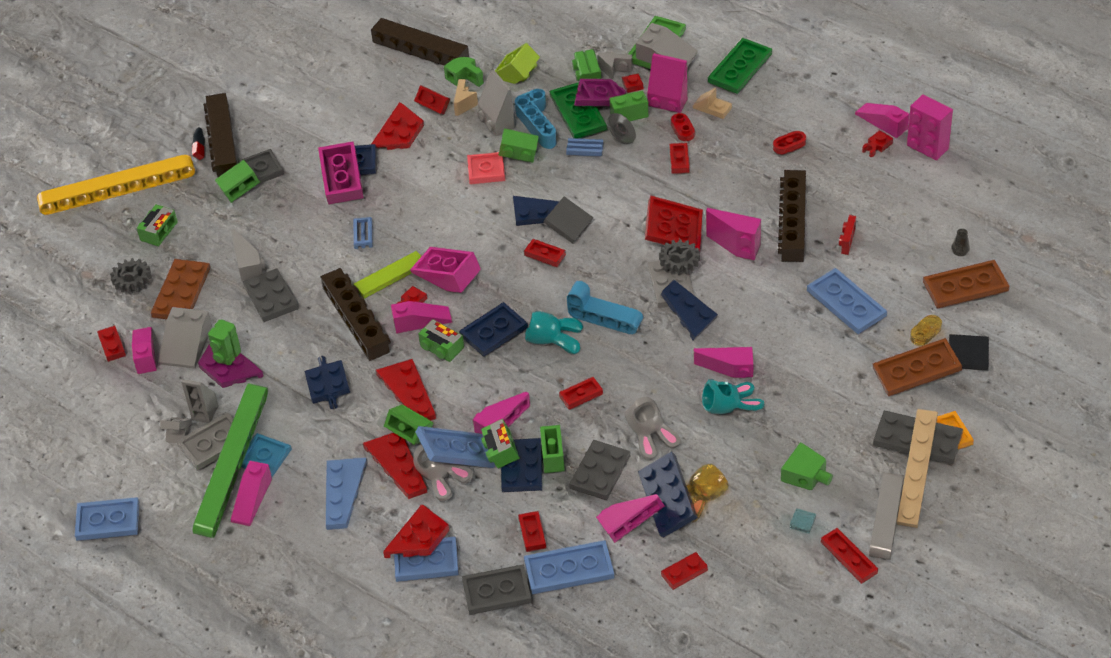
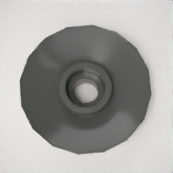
(621, 128)

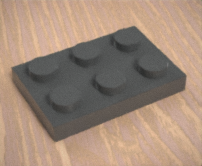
(270, 295)
(599, 470)
(496, 589)

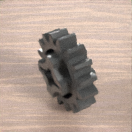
(679, 257)
(130, 275)

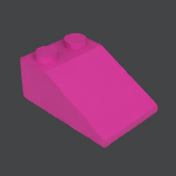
(667, 83)
(734, 232)
(447, 268)

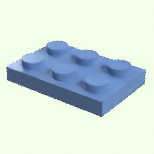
(107, 519)
(440, 563)

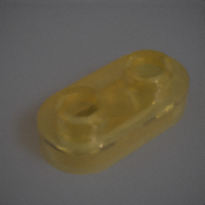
(923, 331)

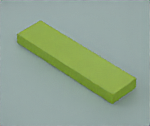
(387, 275)

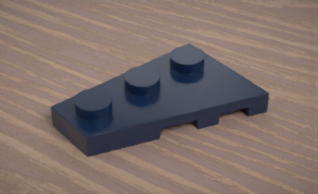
(531, 210)
(691, 311)

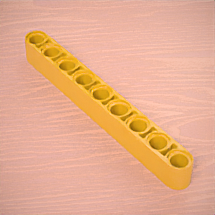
(115, 184)

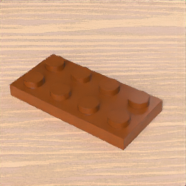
(966, 284)
(180, 287)
(917, 367)

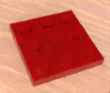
(672, 221)

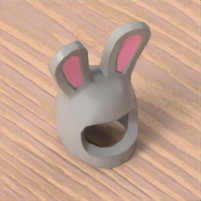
(645, 420)
(438, 471)

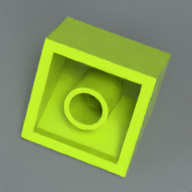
(517, 64)

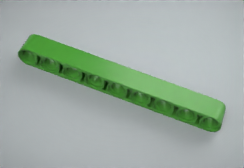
(230, 461)

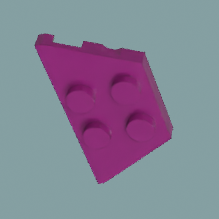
(597, 92)
(231, 374)

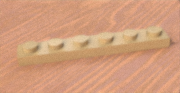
(917, 468)

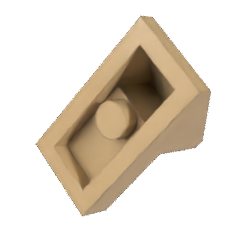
(464, 99)
(710, 104)

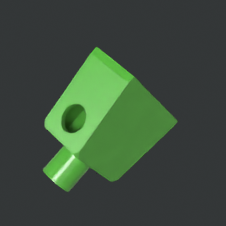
(805, 468)

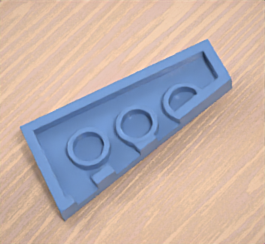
(341, 490)

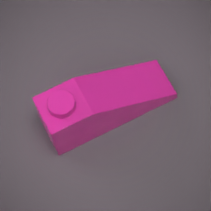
(885, 117)
(416, 315)
(143, 350)
(730, 361)
(508, 410)
(251, 492)
(625, 516)

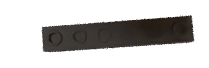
(793, 216)
(355, 314)

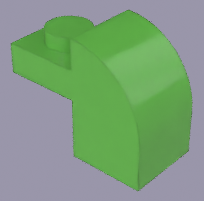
(465, 69)

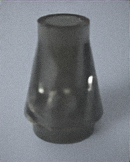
(961, 243)

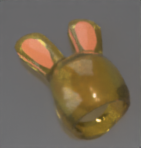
(706, 485)

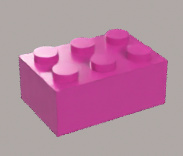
(929, 127)
(340, 172)

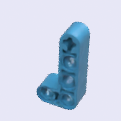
(529, 111)
(601, 312)

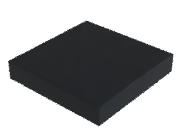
(971, 351)

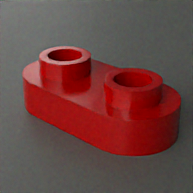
(682, 127)
(789, 142)

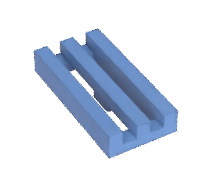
(584, 147)
(363, 242)

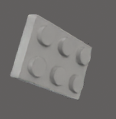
(662, 278)
(206, 442)

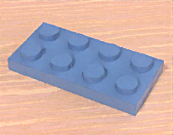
(846, 301)
(453, 446)
(568, 567)

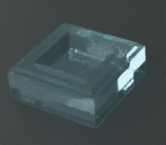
(802, 521)

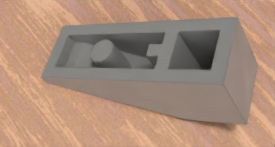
(247, 257)
(200, 400)

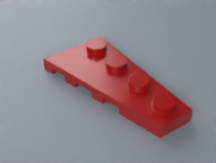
(407, 387)
(397, 463)

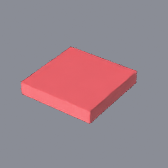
(485, 168)

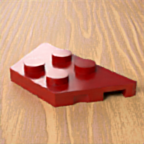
(399, 129)
(418, 535)

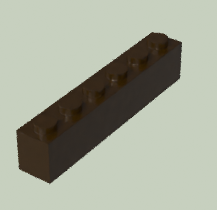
(417, 42)
(221, 133)

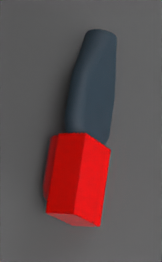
(198, 145)

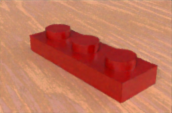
(849, 555)

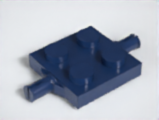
(327, 382)

